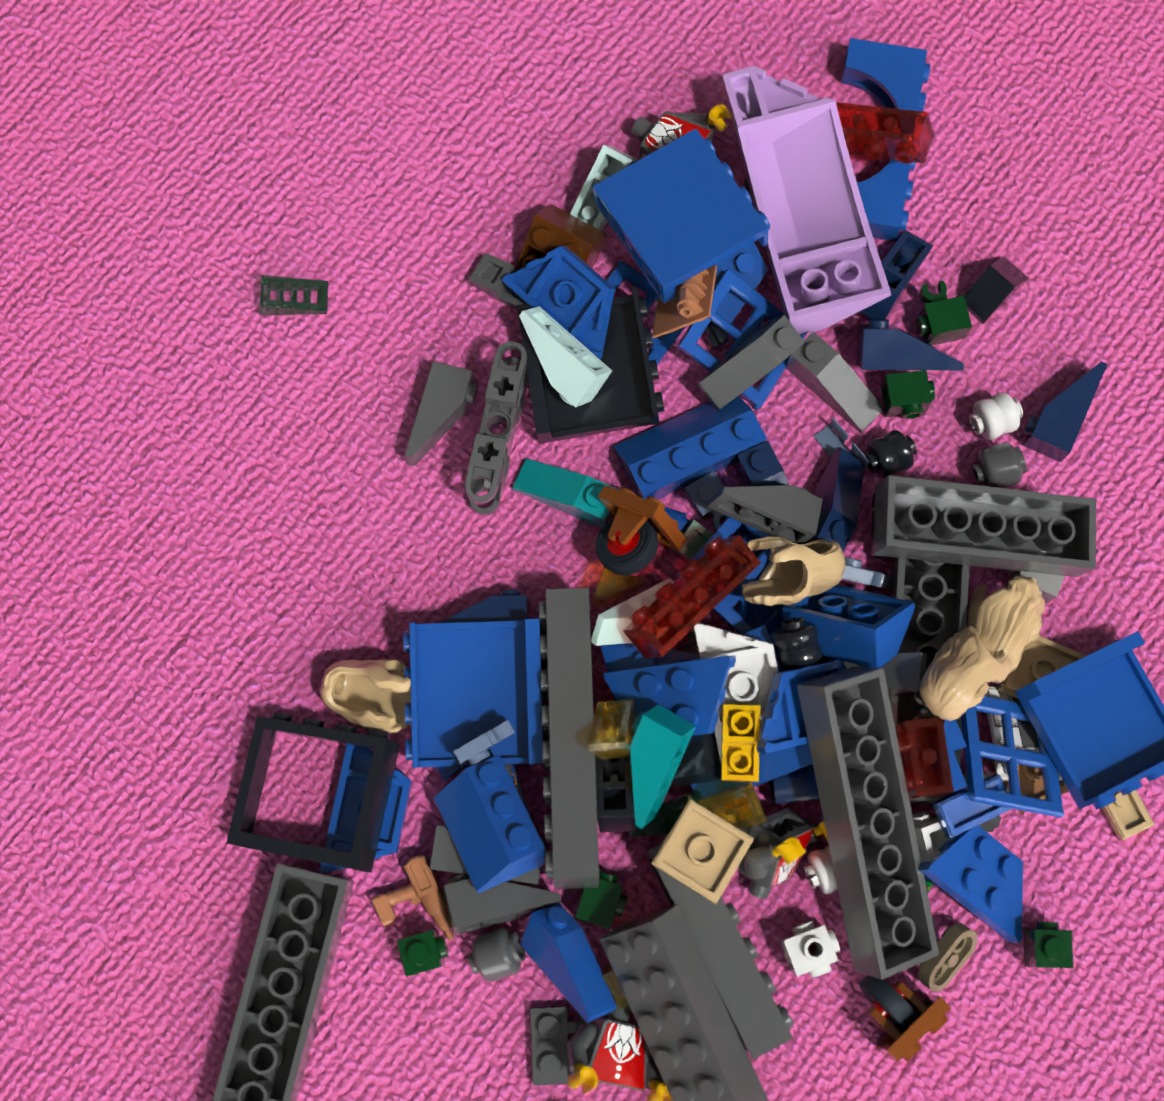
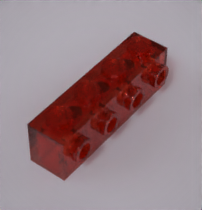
(886, 132)
(691, 596)

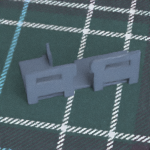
(830, 441)

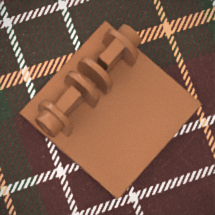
(689, 306)

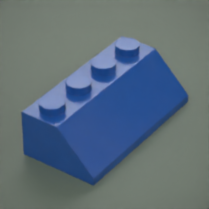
(688, 448)

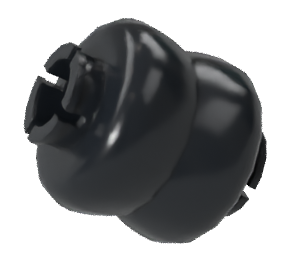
(890, 453)
(797, 643)

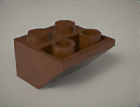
(557, 228)

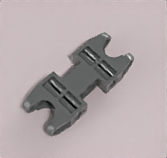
(491, 451)

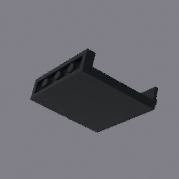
(625, 397)

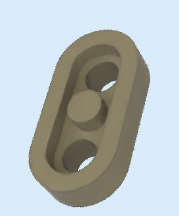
(954, 950)

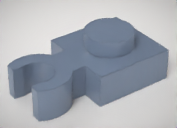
(701, 492)
(856, 573)
(477, 749)

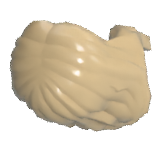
(795, 570)
(1008, 617)
(960, 675)
(368, 693)

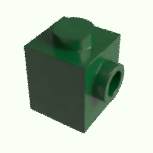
(907, 394)
(602, 903)
(1048, 946)
(422, 952)

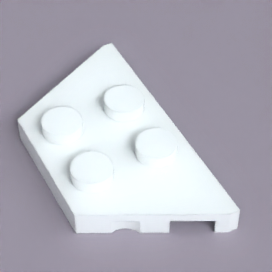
(749, 678)

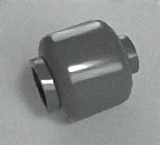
(999, 466)
(497, 954)

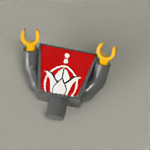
(674, 125)
(777, 850)
(613, 1055)

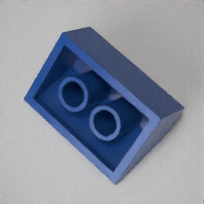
(855, 624)
(490, 825)

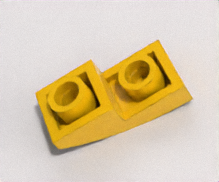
(739, 743)

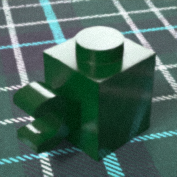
(942, 318)

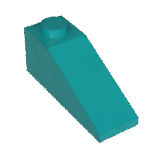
(564, 491)
(655, 757)

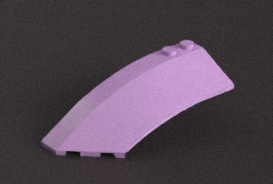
(809, 193)

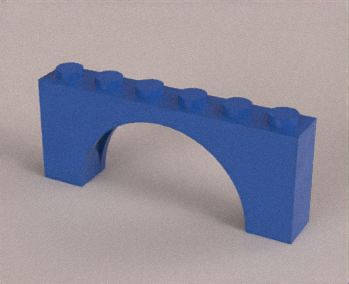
(895, 80)

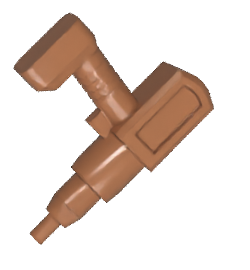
(423, 889)

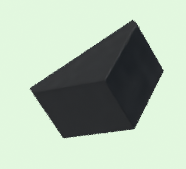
(993, 289)
(699, 762)

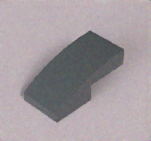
(489, 277)

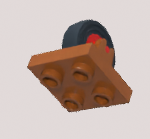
(633, 534)
(891, 1004)

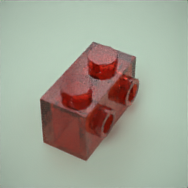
(925, 758)

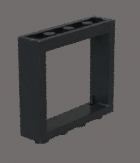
(373, 804)

